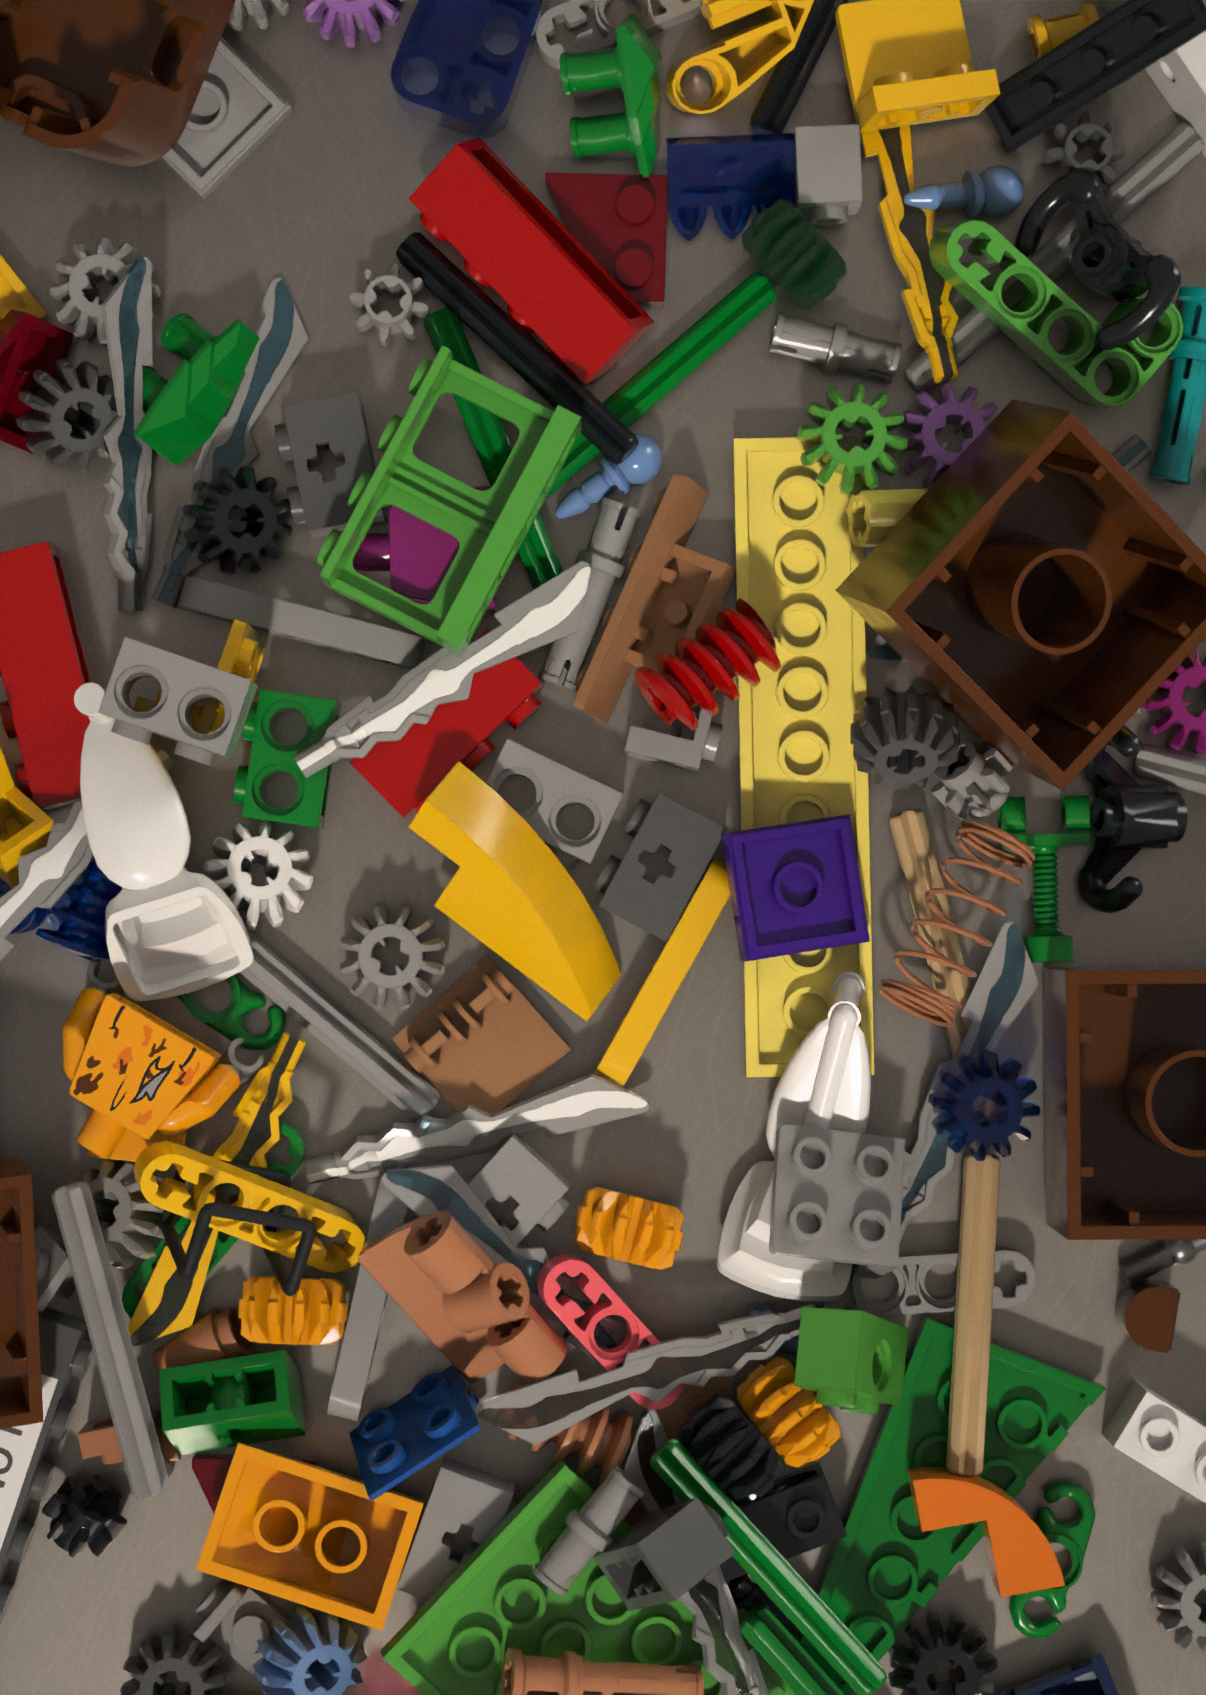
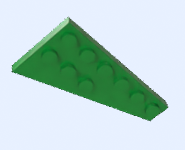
(886, 1561)

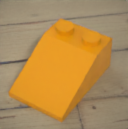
(309, 1536)

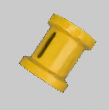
(1053, 31)

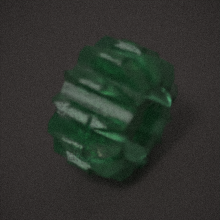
(794, 254)

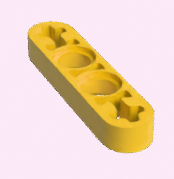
(666, 975)
(255, 1194)

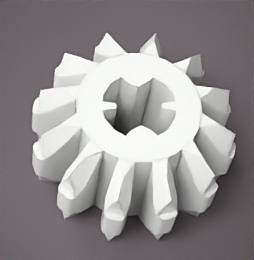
(277, 864)

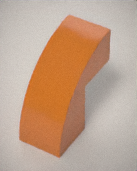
(1015, 1545)

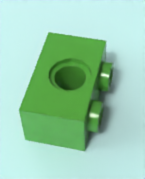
(851, 1359)

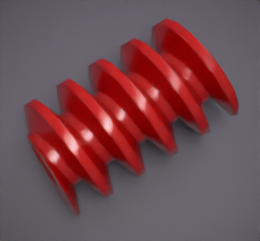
(708, 665)

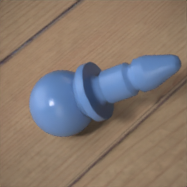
(994, 191)
(636, 469)

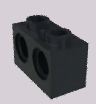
(793, 1516)

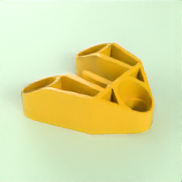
(741, 56)

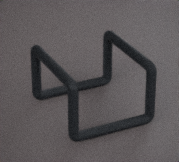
(272, 1220)

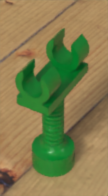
(1047, 941)

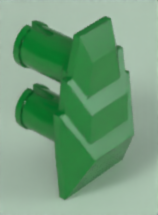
(634, 69)
(194, 400)

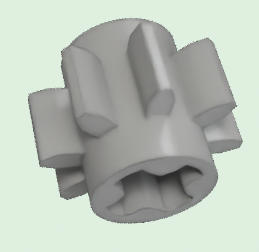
(395, 288)
(975, 781)

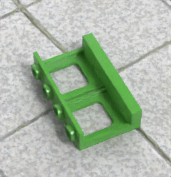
(485, 522)

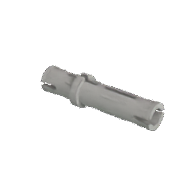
(604, 556)

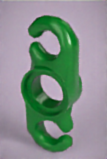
(231, 1020)
(1072, 1536)

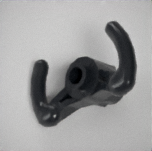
(1104, 256)
(1125, 821)

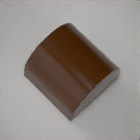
(1148, 1313)

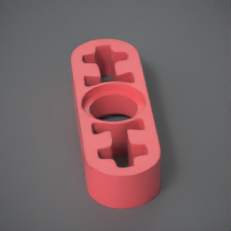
(568, 1310)

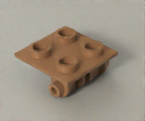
(481, 1041)

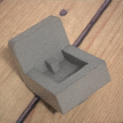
(53, 1272)

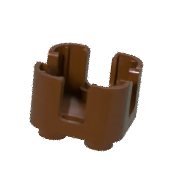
(106, 72)

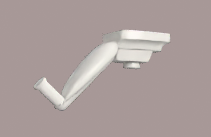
(166, 925)
(820, 1088)

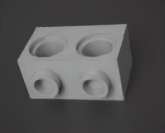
(183, 687)
(555, 789)

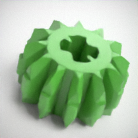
(846, 417)

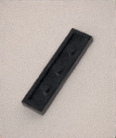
(1092, 65)

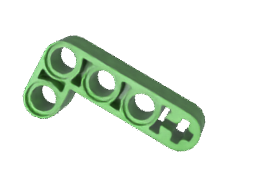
(1041, 306)

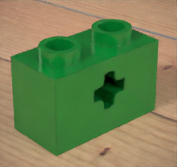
(232, 1402)

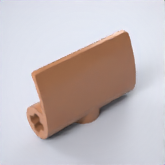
(464, 1300)

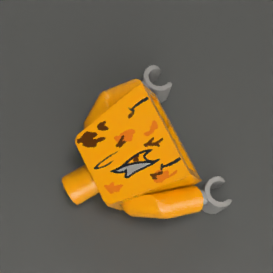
(140, 1069)

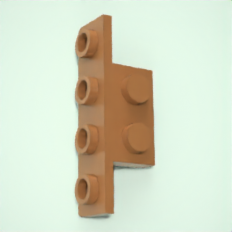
(661, 602)

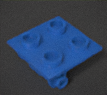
(414, 1430)

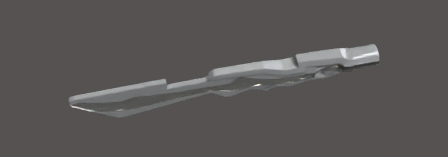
(653, 1371)
(709, 1600)

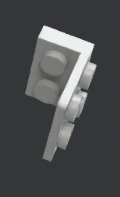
(838, 1198)

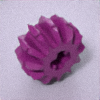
(1172, 708)

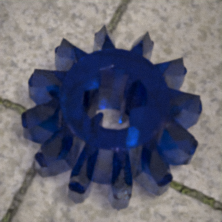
(993, 1082)

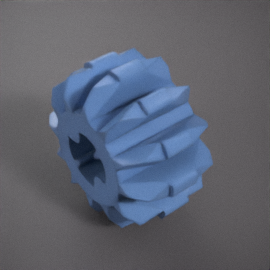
(310, 1655)

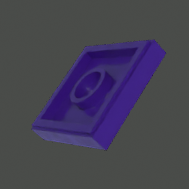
(795, 887)

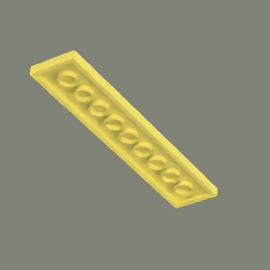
(798, 720)

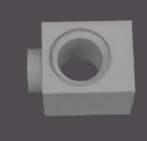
(828, 172)

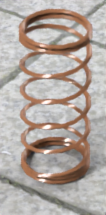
(920, 998)

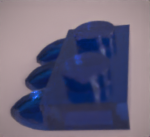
(728, 176)

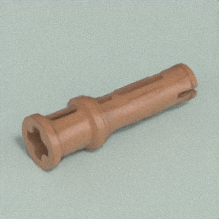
(576, 1676)

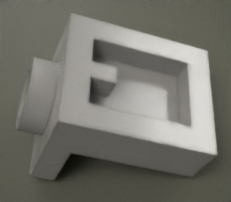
(663, 743)
(238, 1619)

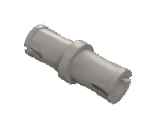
(835, 347)
(588, 1531)

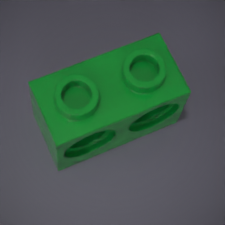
(272, 757)

